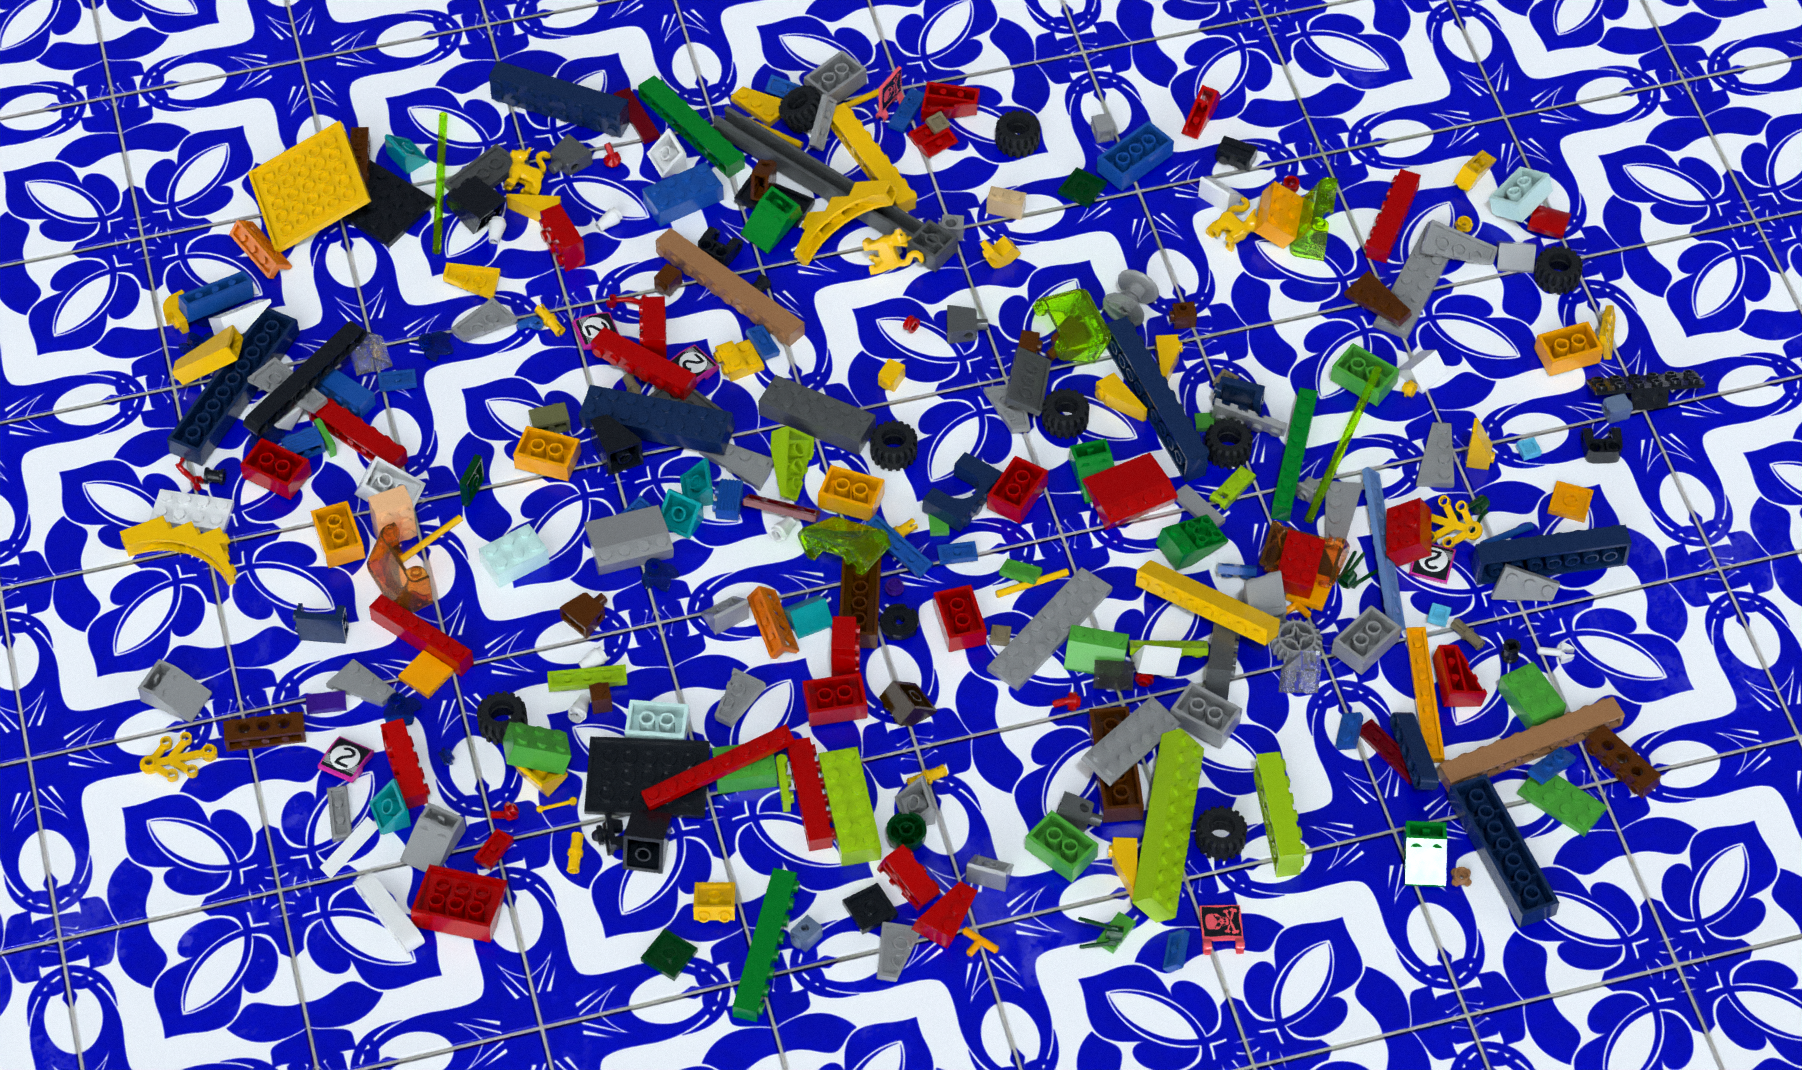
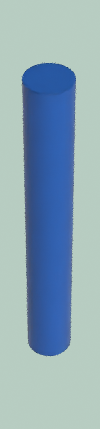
(1510, 533)

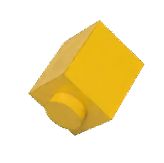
(891, 375)

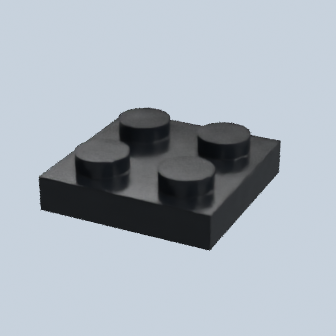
(870, 908)

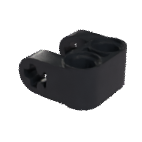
(722, 253)
(1602, 450)

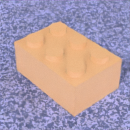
(392, 507)

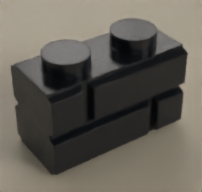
(1236, 153)

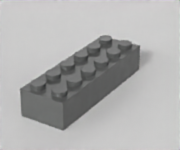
(817, 414)

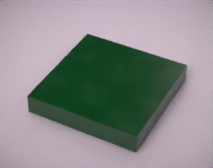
(1082, 187)
(471, 480)
(669, 954)

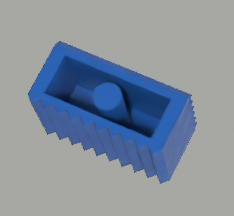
(305, 443)
(729, 499)

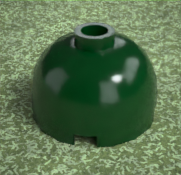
(907, 830)

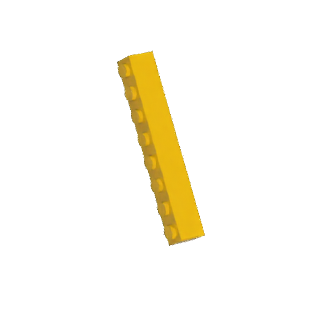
(869, 155)
(1207, 602)

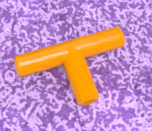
(1299, 607)
(978, 942)

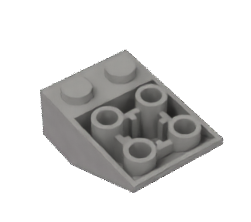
(1266, 594)
(173, 691)
(433, 838)

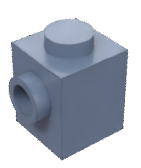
(1616, 408)
(806, 933)

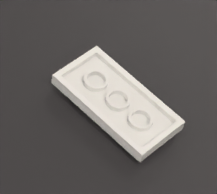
(203, 511)

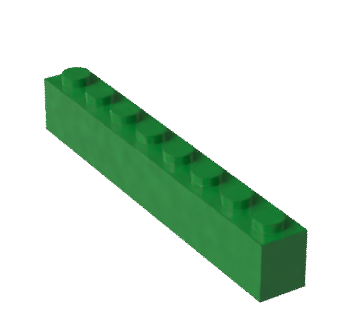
(691, 126)
(1294, 454)
(765, 945)

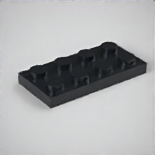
(804, 201)

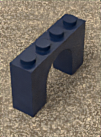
(957, 511)

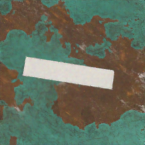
(349, 847)

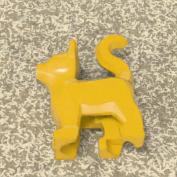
(526, 174)
(1232, 225)
(888, 254)

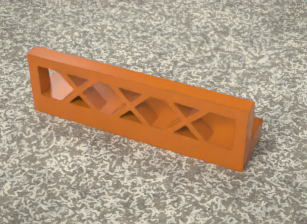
(259, 248)
(769, 622)

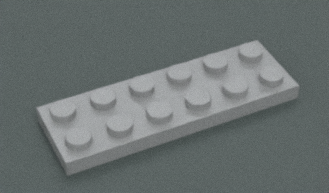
(1130, 741)

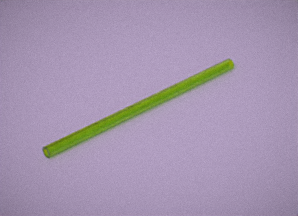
(439, 186)
(1343, 444)

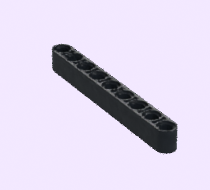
(304, 378)

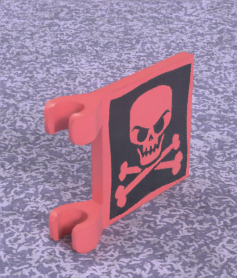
(889, 92)
(1221, 924)

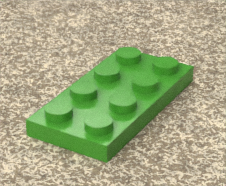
(1564, 803)

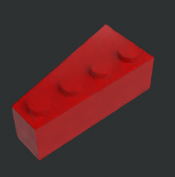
(404, 763)

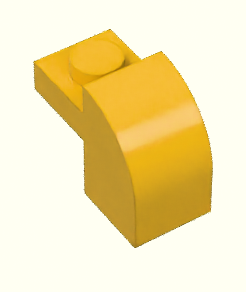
(1000, 253)
(173, 314)

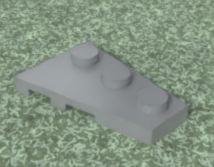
(484, 320)
(1524, 585)
(361, 682)
(894, 949)

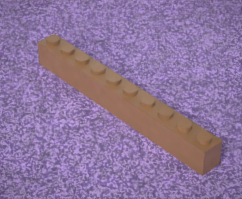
(730, 287)
(1532, 743)

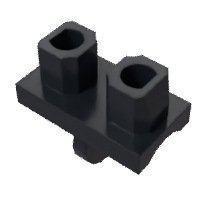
(607, 833)

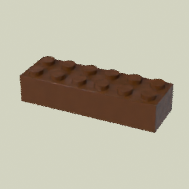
(861, 600)
(1124, 798)

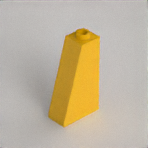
(209, 356)

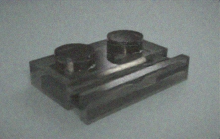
(1113, 675)

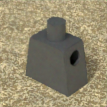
(569, 156)
(963, 324)
(1078, 811)

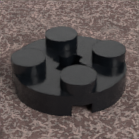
(899, 631)

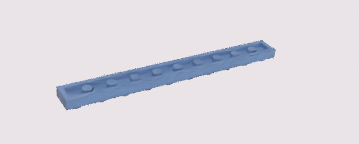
(1386, 566)

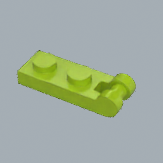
(1233, 487)
(784, 782)

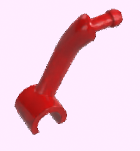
(613, 303)
(197, 480)

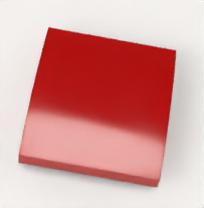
(929, 143)
(1549, 221)

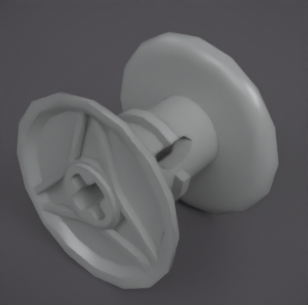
(1135, 289)

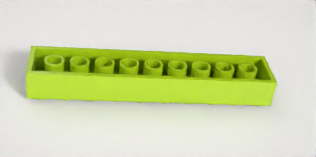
(1168, 825)

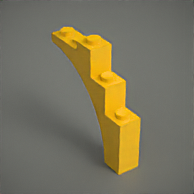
(840, 210)
(160, 536)

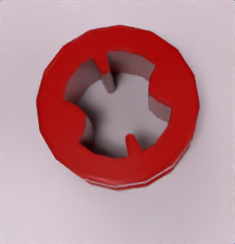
(1291, 180)
(911, 324)

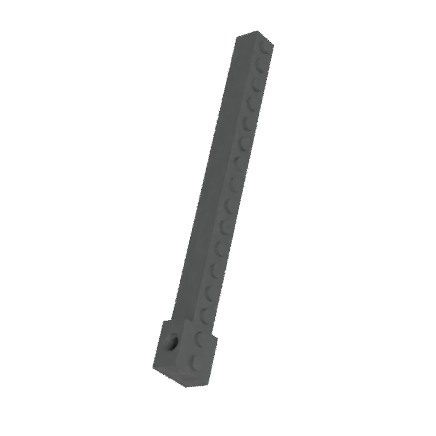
(928, 238)

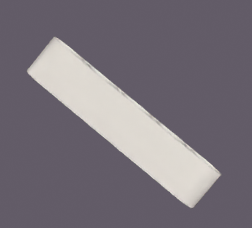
(388, 912)

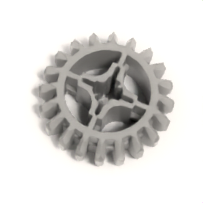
(1295, 637)

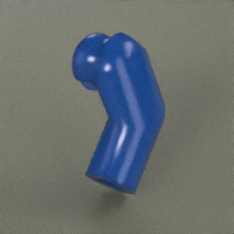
(530, 322)

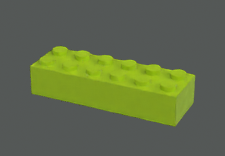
(850, 806)
(1279, 814)

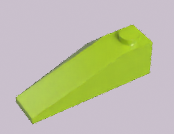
(790, 456)

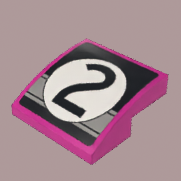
(590, 325)
(697, 362)
(1435, 567)
(345, 759)

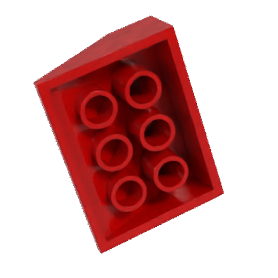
(1130, 490)
(459, 903)

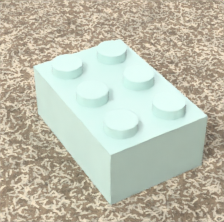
(1521, 194)
(514, 555)
(657, 720)

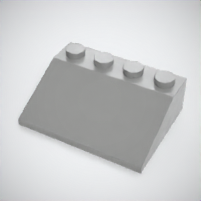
(629, 539)

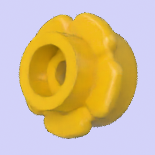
(1464, 224)
(1409, 388)

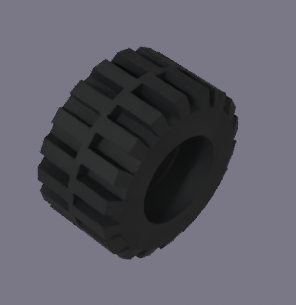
(800, 108)
(1017, 134)
(1560, 259)
(1069, 402)
(1233, 432)
(893, 457)
(496, 706)
(1216, 846)

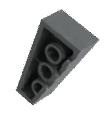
(1221, 660)

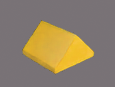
(544, 781)

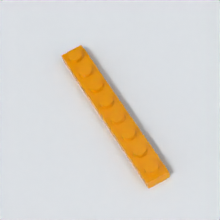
(1425, 691)

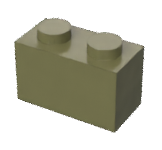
(550, 418)

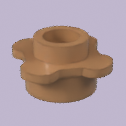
(1463, 872)

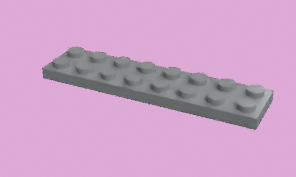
(1414, 287)
(1049, 629)

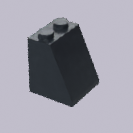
(475, 203)
(615, 445)
(646, 841)

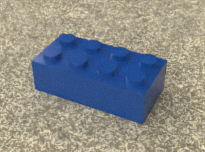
(1135, 155)
(683, 194)

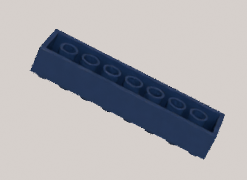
(559, 99)
(661, 419)
(1553, 553)
(1503, 850)

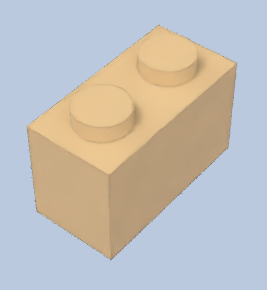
(1006, 203)

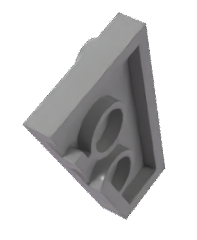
(1013, 417)
(739, 695)

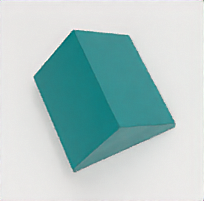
(405, 153)
(697, 483)
(682, 513)
(809, 616)
(390, 809)

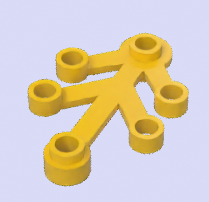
(1452, 524)
(176, 759)

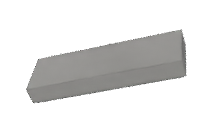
(822, 122)
(1197, 505)
(339, 813)

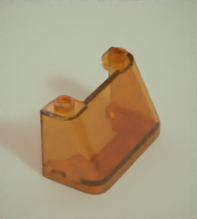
(1331, 562)
(404, 586)

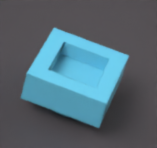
(1528, 448)
(1439, 614)

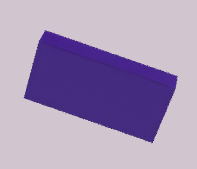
(326, 702)

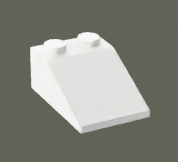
(240, 317)
(384, 476)

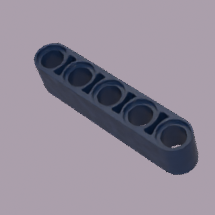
(1414, 751)

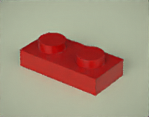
(493, 849)

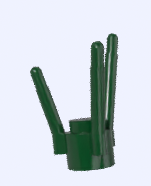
(1478, 505)
(1348, 576)
(1114, 933)

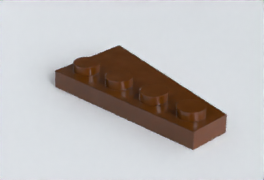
(1378, 298)

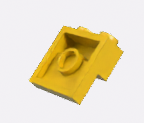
(738, 359)
(714, 901)

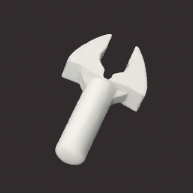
(1560, 652)

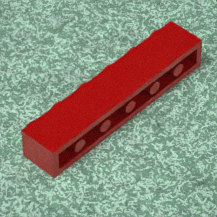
(1393, 216)
(643, 363)
(359, 435)
(421, 634)
(809, 795)

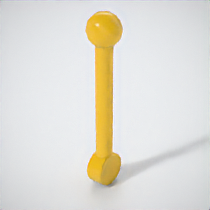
(572, 801)

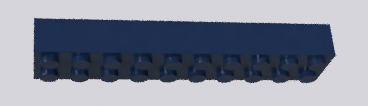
(229, 388)
(1163, 409)

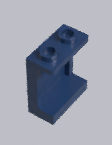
(1241, 393)
(321, 627)

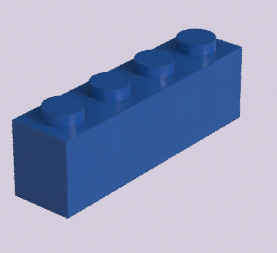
(216, 296)
(347, 393)

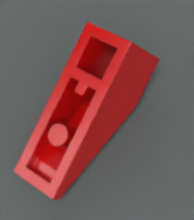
(1201, 112)

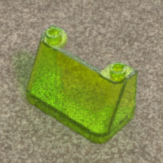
(1312, 228)
(1078, 323)
(845, 538)

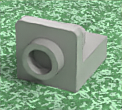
(1307, 489)

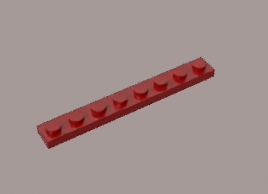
(717, 767)

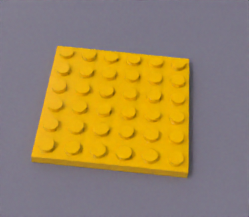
(309, 187)

